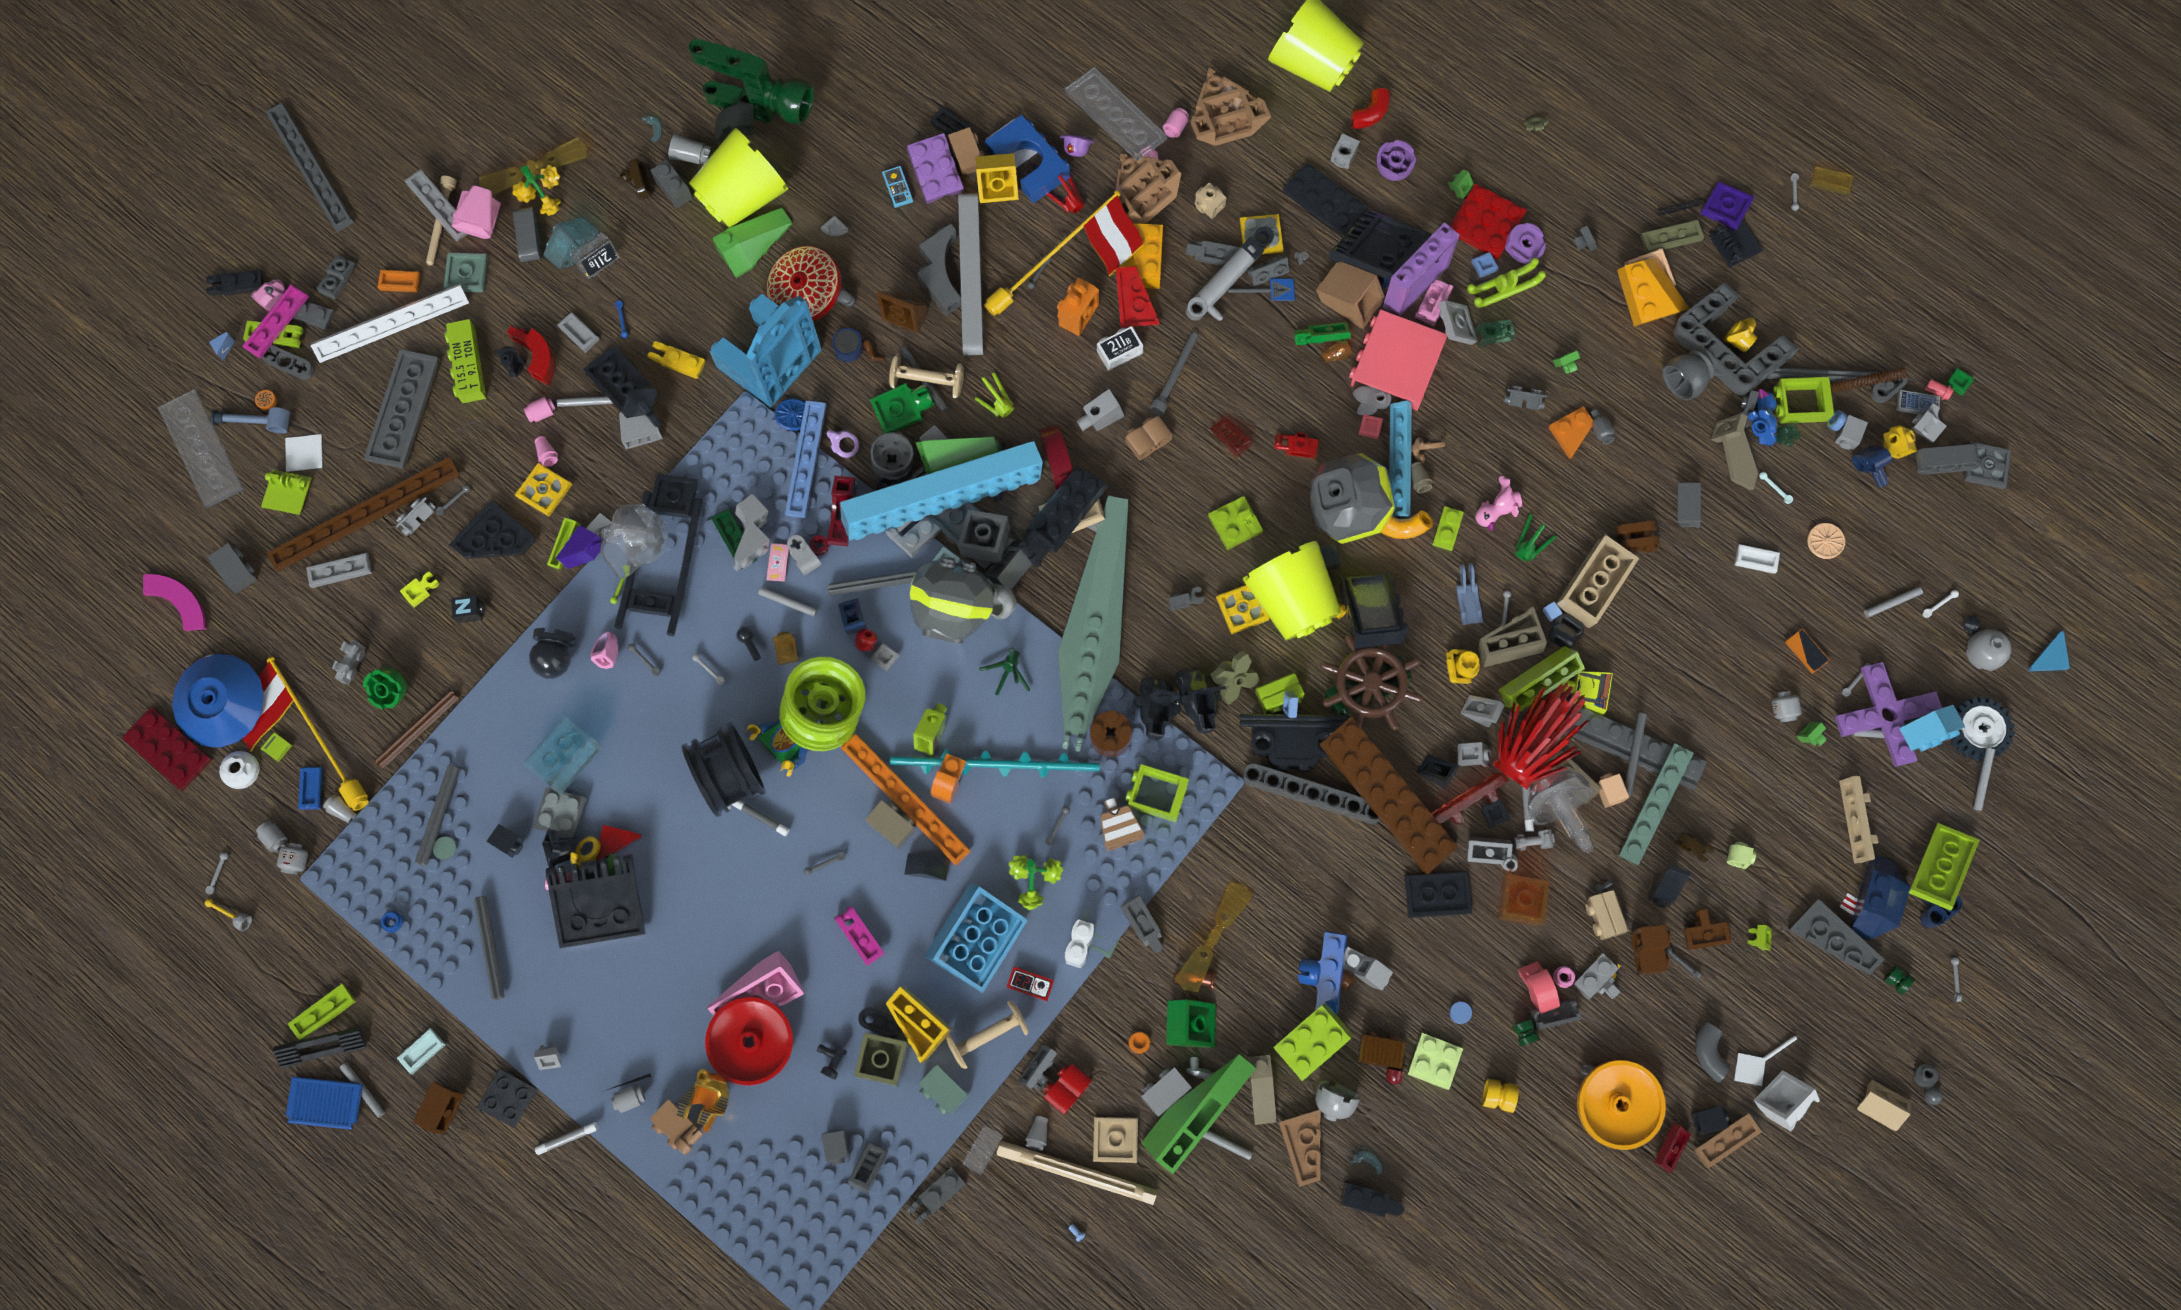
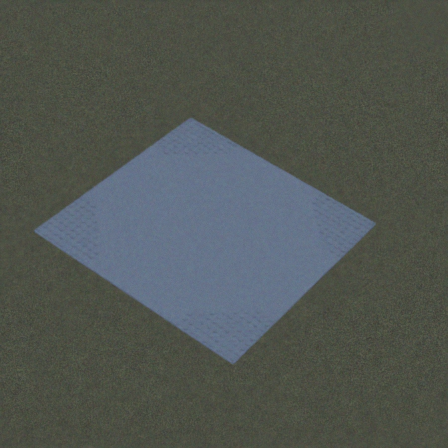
(737, 891)

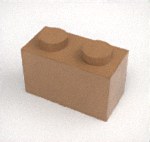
(965, 150)

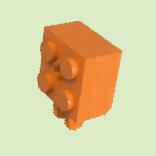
(1078, 306)

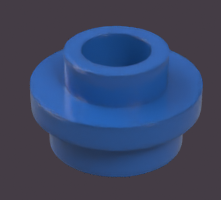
(385, 921)

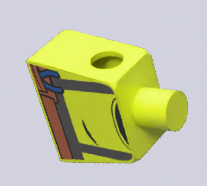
(1594, 687)

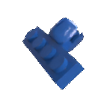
(1327, 972)

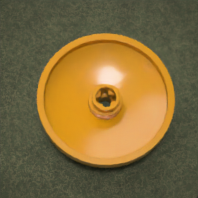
(1640, 1107)

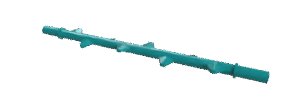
(1004, 765)

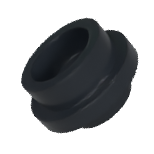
(1971, 624)

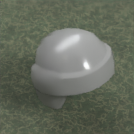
(1003, 601)

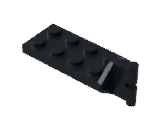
(623, 385)
(1061, 514)

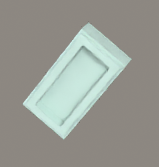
(421, 1051)

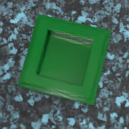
(1959, 381)

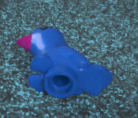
(1763, 420)

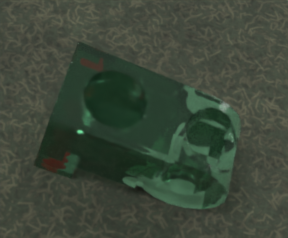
(1494, 332)

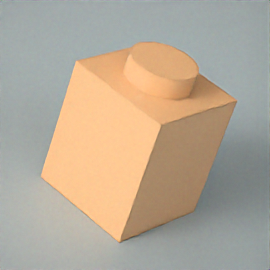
(1612, 790)

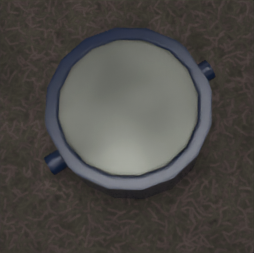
(847, 344)

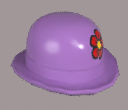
(1076, 144)

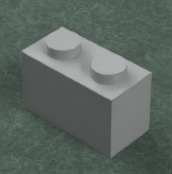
(1165, 1091)

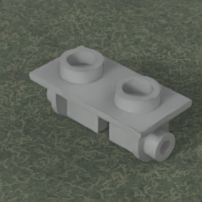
(409, 521)

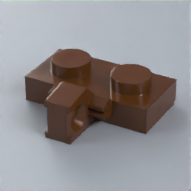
(1706, 932)

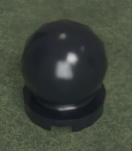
(551, 654)

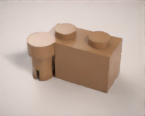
(680, 1131)

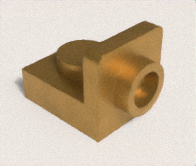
(785, 648)

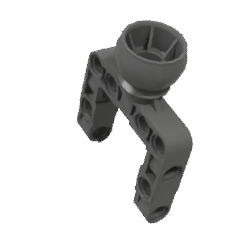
(1690, 373)

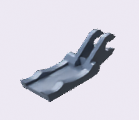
(1468, 597)

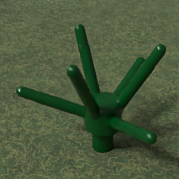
(1009, 665)

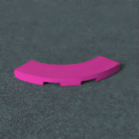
(181, 597)

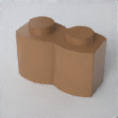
(1148, 437)

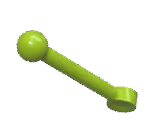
(614, 599)

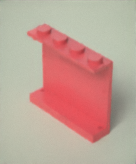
(1398, 357)

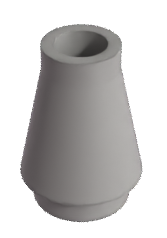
(338, 807)
(1037, 1135)

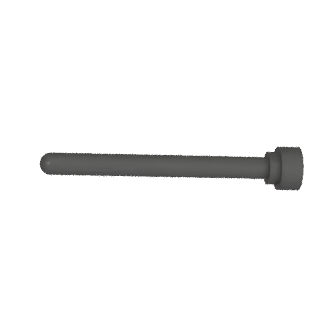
(1160, 404)

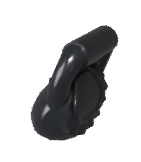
(1564, 635)

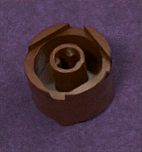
(1110, 722)

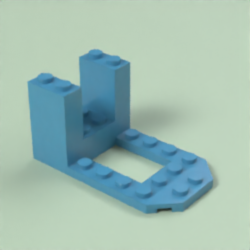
(779, 351)

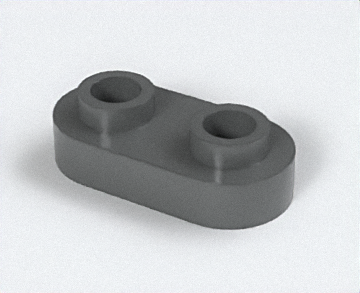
(1888, 389)

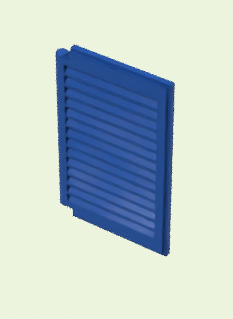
(323, 1102)

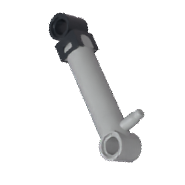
(1228, 275)

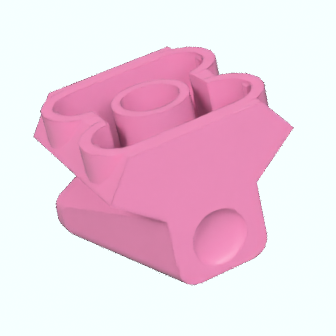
(476, 212)

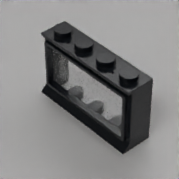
(1373, 610)

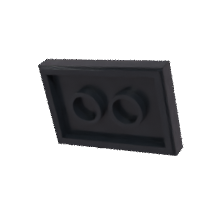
(1438, 894)

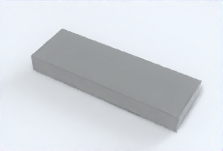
(339, 570)

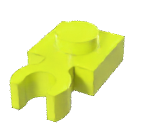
(417, 591)

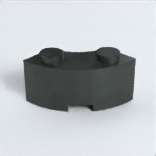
(734, 117)

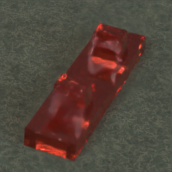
(1484, 788)

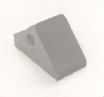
(1482, 710)

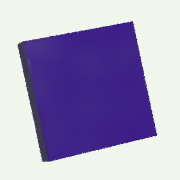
(1727, 205)

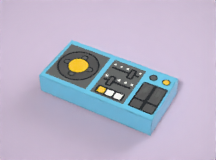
(897, 186)

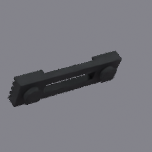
(289, 1053)

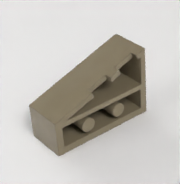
(1513, 641)

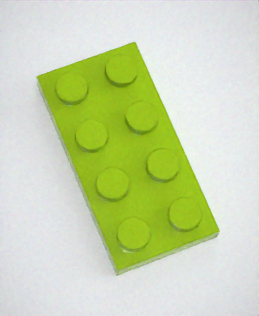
(1944, 866)

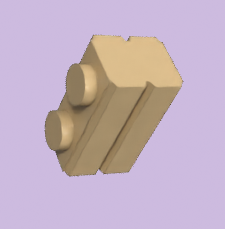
(1606, 915)

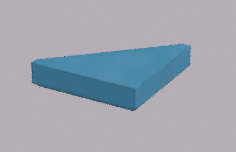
(2053, 656)

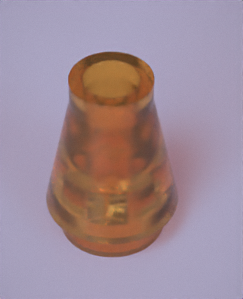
(1338, 351)

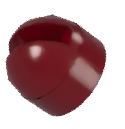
(1394, 1076)

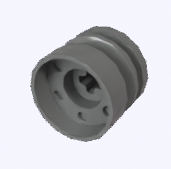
(892, 448)

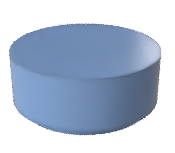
(1837, 420)
(1460, 1012)

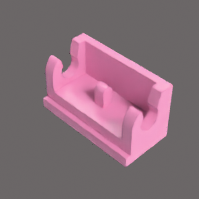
(1429, 308)

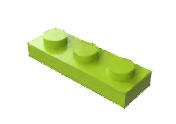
(322, 1012)

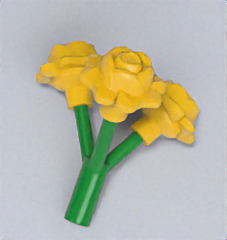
(526, 192)

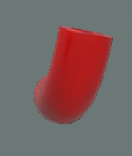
(1374, 112)

